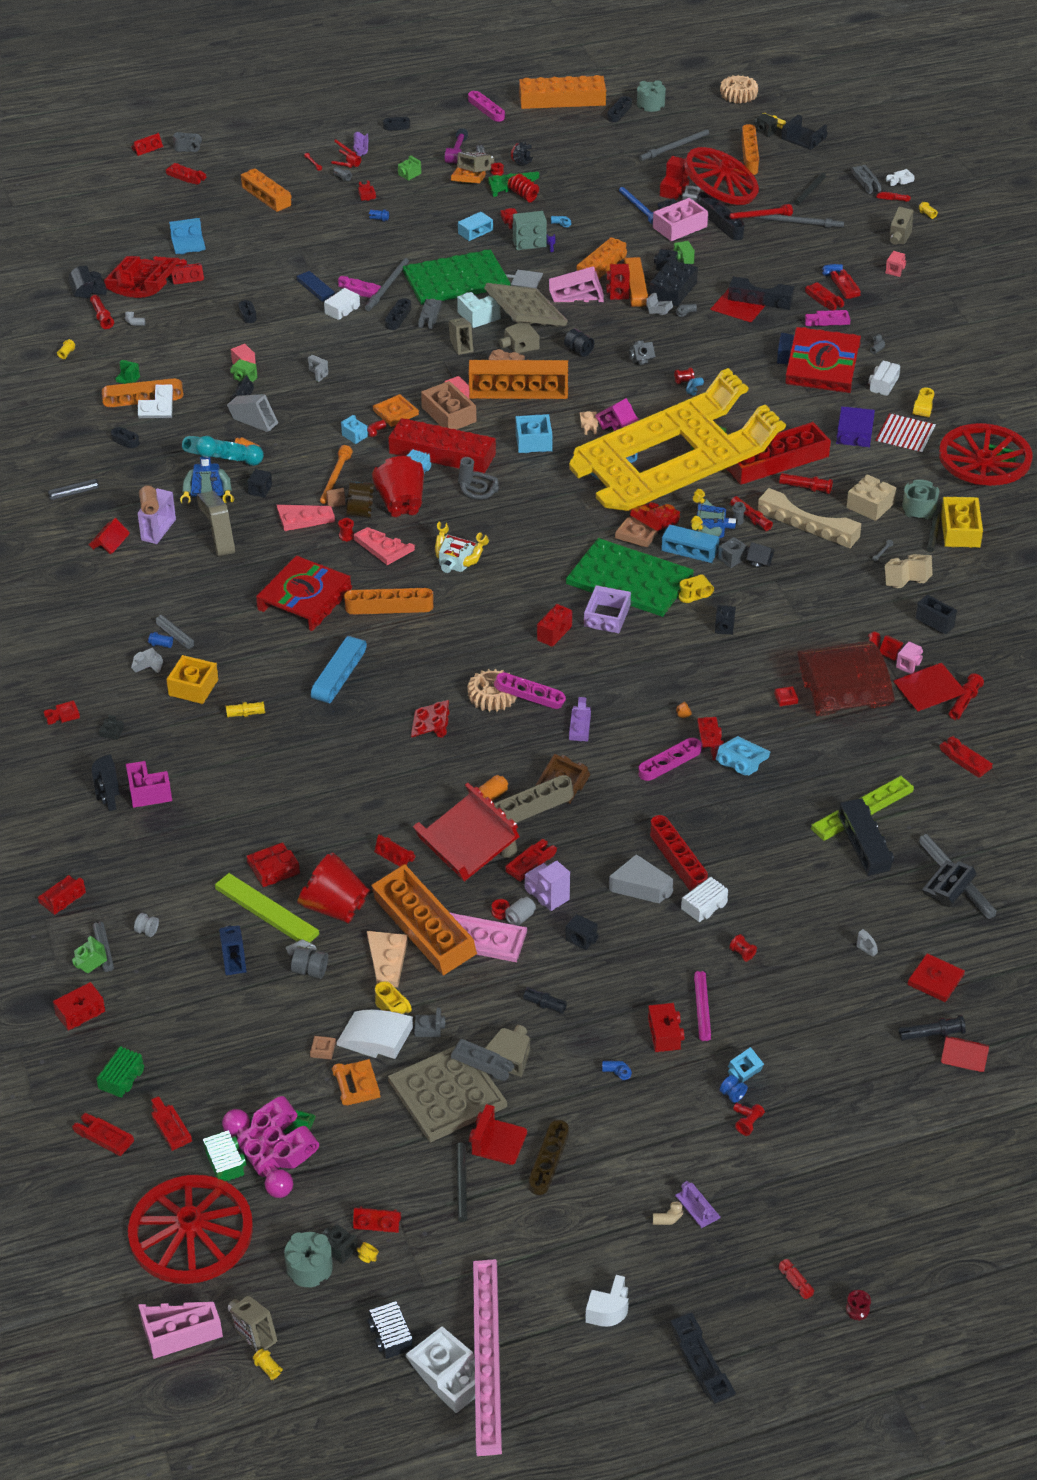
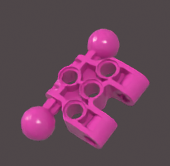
(298, 1143)

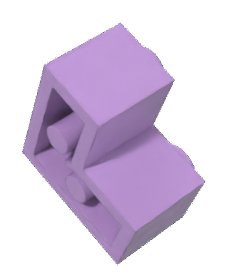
(549, 884)

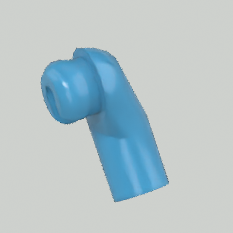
(562, 220)

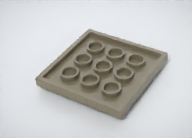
(525, 304)
(445, 1094)

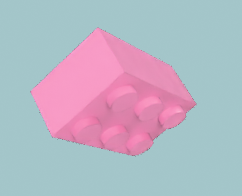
(680, 219)

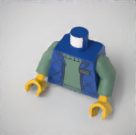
(206, 478)
(710, 518)

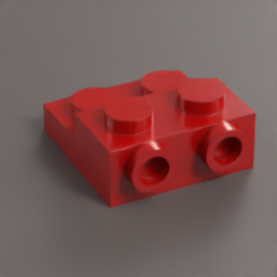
(656, 516)
(273, 864)

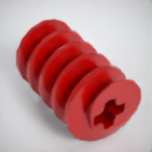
(523, 187)

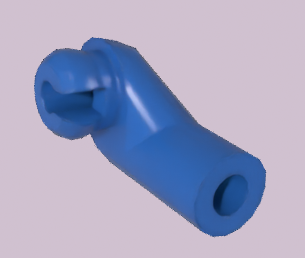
(832, 267)
(618, 1068)

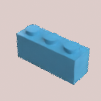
(690, 543)

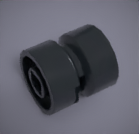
(579, 342)

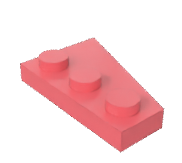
(304, 516)
(382, 547)

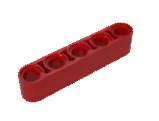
(677, 852)

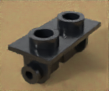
(244, 388)

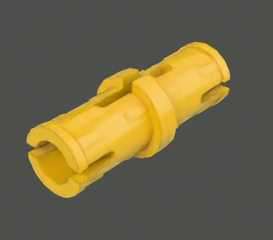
(245, 709)

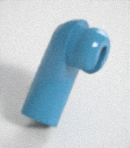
(691, 387)

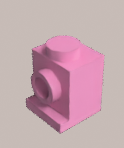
(909, 657)

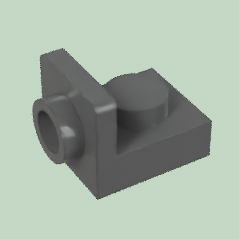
(429, 1025)

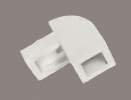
(606, 1308)

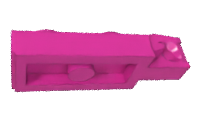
(357, 286)
(826, 318)

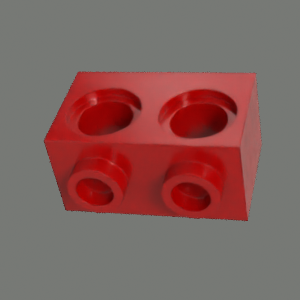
(621, 281)

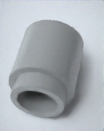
(520, 911)

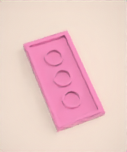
(493, 937)

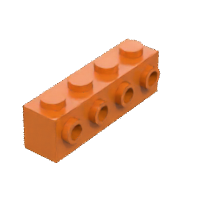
(266, 190)
(608, 253)

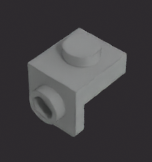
(691, 192)
(656, 306)
(318, 366)
(146, 659)

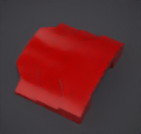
(147, 274)

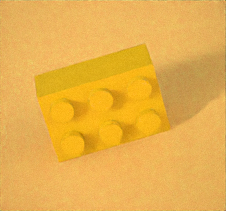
(961, 522)

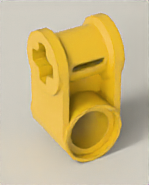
(924, 403)
(696, 588)
(390, 999)

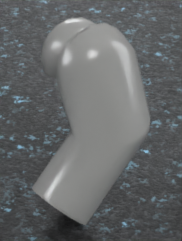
(134, 321)
(303, 943)

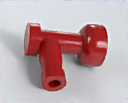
(745, 1125)

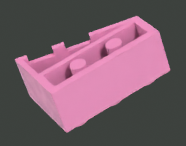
(576, 286)
(179, 1327)

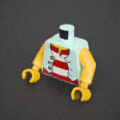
(457, 552)

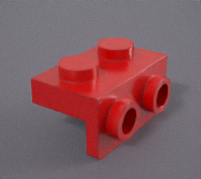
(710, 734)

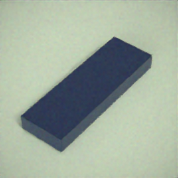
(315, 286)

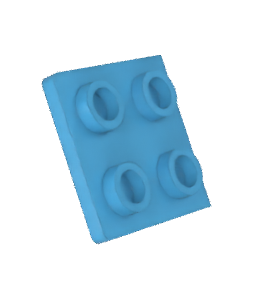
(187, 236)

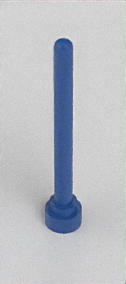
(637, 203)

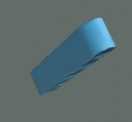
(338, 669)

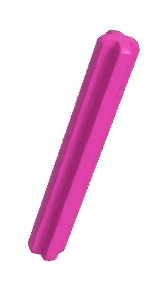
(702, 1006)

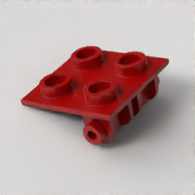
(431, 719)

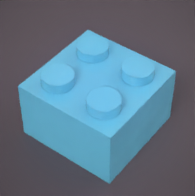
(533, 433)

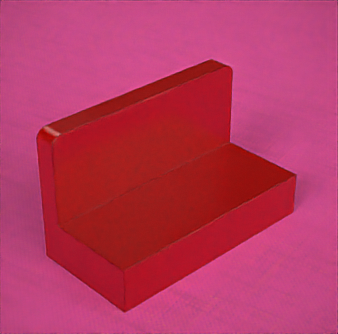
(110, 536)
(965, 1054)

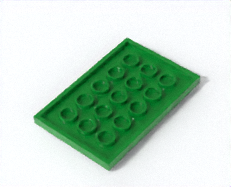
(454, 276)
(650, 580)

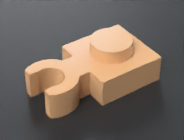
(588, 421)

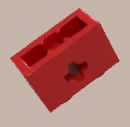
(554, 625)
(79, 1006)
(665, 1027)

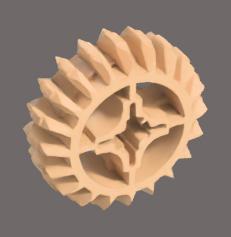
(739, 89)
(489, 696)

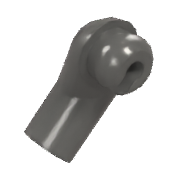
(682, 310)
(878, 345)

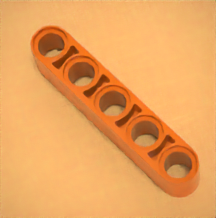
(750, 148)
(637, 285)
(132, 392)
(389, 601)

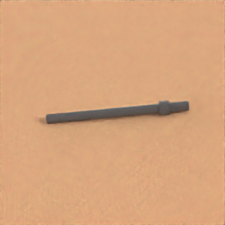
(654, 152)
(828, 223)
(374, 299)

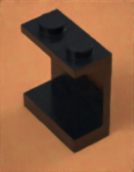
(801, 136)

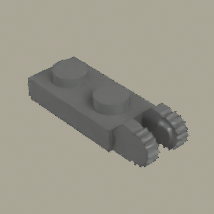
(866, 178)
(430, 312)
(482, 1059)

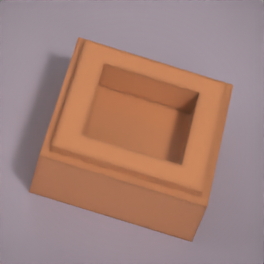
(336, 497)
(322, 1047)

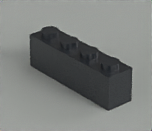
(865, 837)

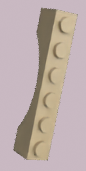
(838, 530)

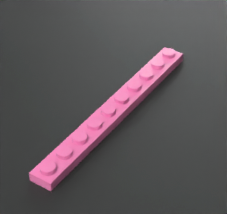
(487, 1359)

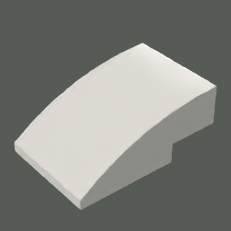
(376, 1032)
(446, 1368)

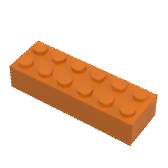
(562, 92)
(518, 379)
(424, 919)

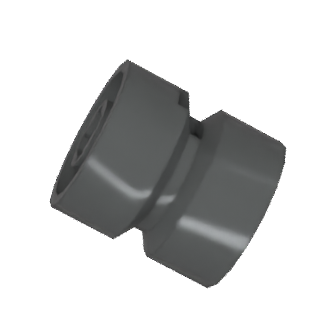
(309, 962)

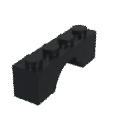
(778, 296)

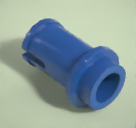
(380, 215)
(160, 640)

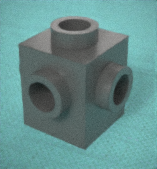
(642, 352)

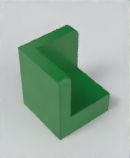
(129, 372)

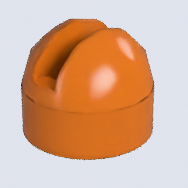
(683, 710)

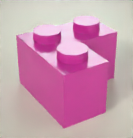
(617, 415)
(147, 788)

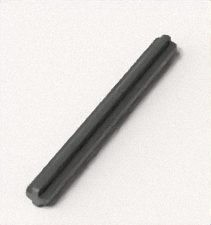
(971, 891)

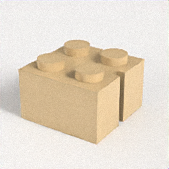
(871, 497)

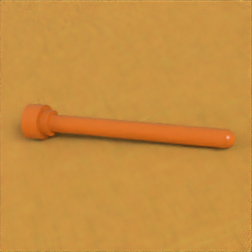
(344, 454)

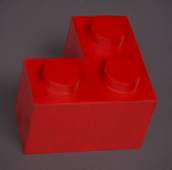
(675, 180)

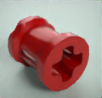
(684, 375)
(346, 532)
(740, 939)

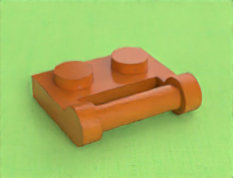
(363, 1080)

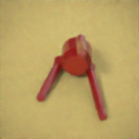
(352, 159)

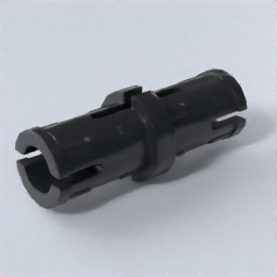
(545, 1000)

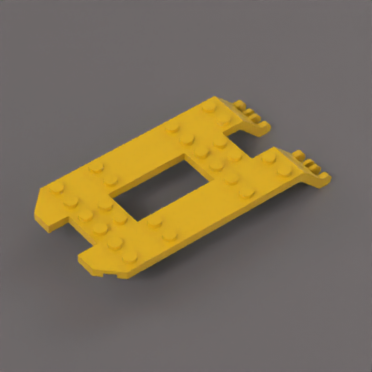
(692, 420)

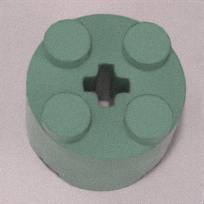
(651, 95)
(920, 499)
(308, 1258)

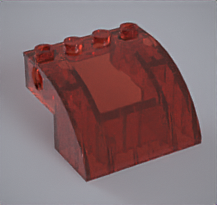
(846, 677)

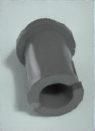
(344, 174)
(738, 512)

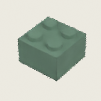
(529, 230)

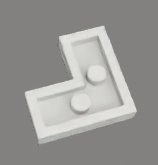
(160, 407)

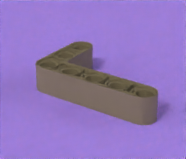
(217, 513)
(533, 802)

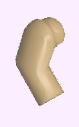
(670, 1217)

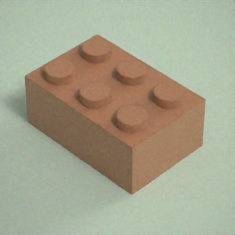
(448, 406)

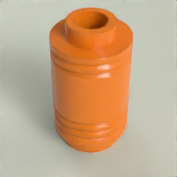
(494, 787)

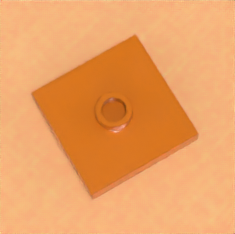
(467, 176)
(394, 409)

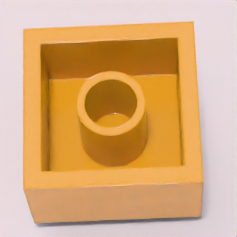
(192, 679)

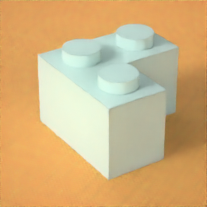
(478, 311)

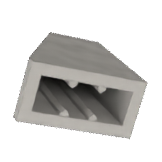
(253, 411)
(641, 880)

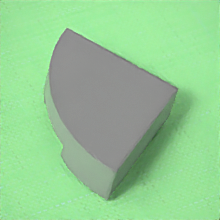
(866, 943)

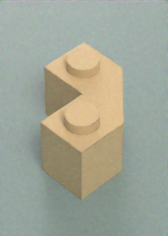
(915, 568)

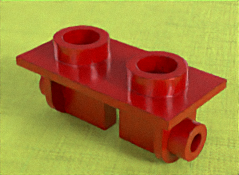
(147, 144)
(393, 851)
(376, 1219)

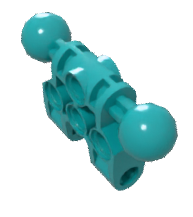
(209, 447)

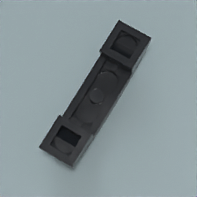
(700, 1360)

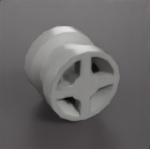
(146, 924)

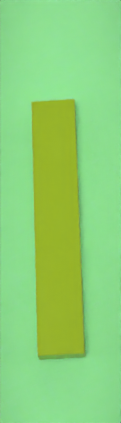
(875, 800)
(266, 909)

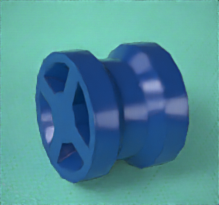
(733, 1088)

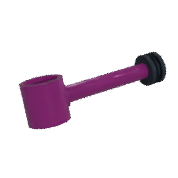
(451, 154)

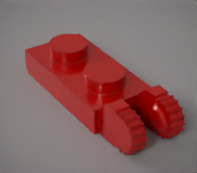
(185, 174)
(845, 284)
(824, 296)
(965, 757)
(530, 859)
(104, 1134)

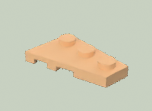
(387, 955)

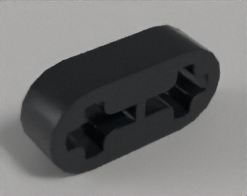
(396, 123)
(247, 311)
(125, 437)

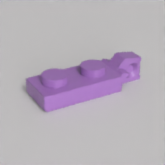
(580, 721)

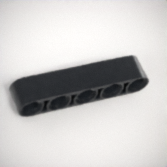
(720, 216)

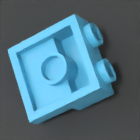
(741, 755)

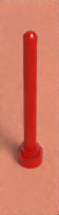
(785, 209)

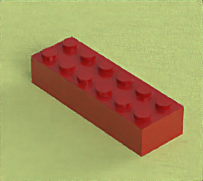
(443, 444)
(785, 451)

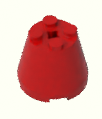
(400, 485)
(334, 890)

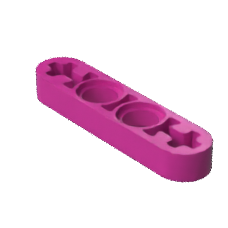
(486, 106)
(529, 693)
(651, 769)

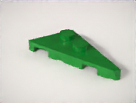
(500, 183)

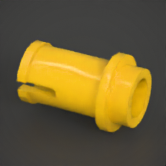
(928, 210)
(68, 346)
(269, 1366)

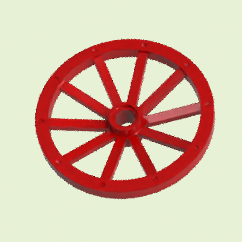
(724, 171)
(985, 459)
(190, 1229)

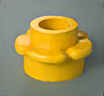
(367, 1252)

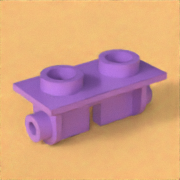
(360, 143)
(697, 1205)

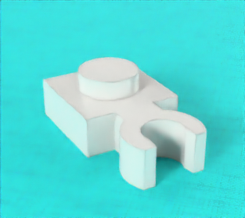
(901, 177)

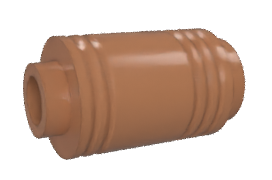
(148, 500)

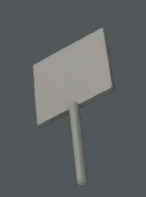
(526, 278)

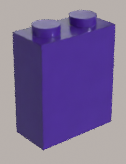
(855, 426)

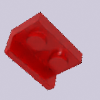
(187, 273)
(62, 894)

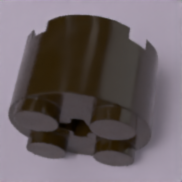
(359, 499)

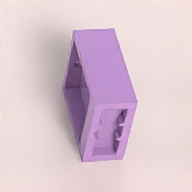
(155, 526)
(601, 596)

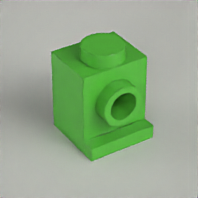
(409, 168)
(685, 252)
(243, 368)
(89, 955)

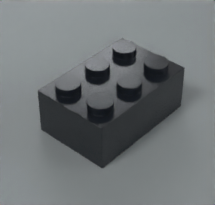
(674, 281)

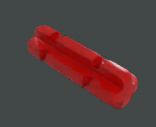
(796, 1279)

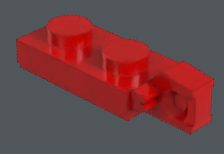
(170, 1124)

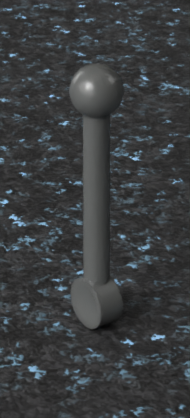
(889, 543)

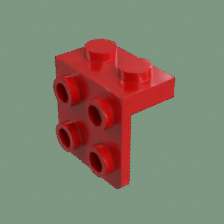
(496, 1138)

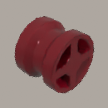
(855, 1300)

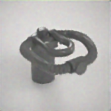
(466, 477)

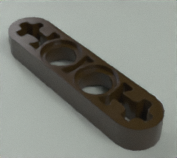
(548, 1157)

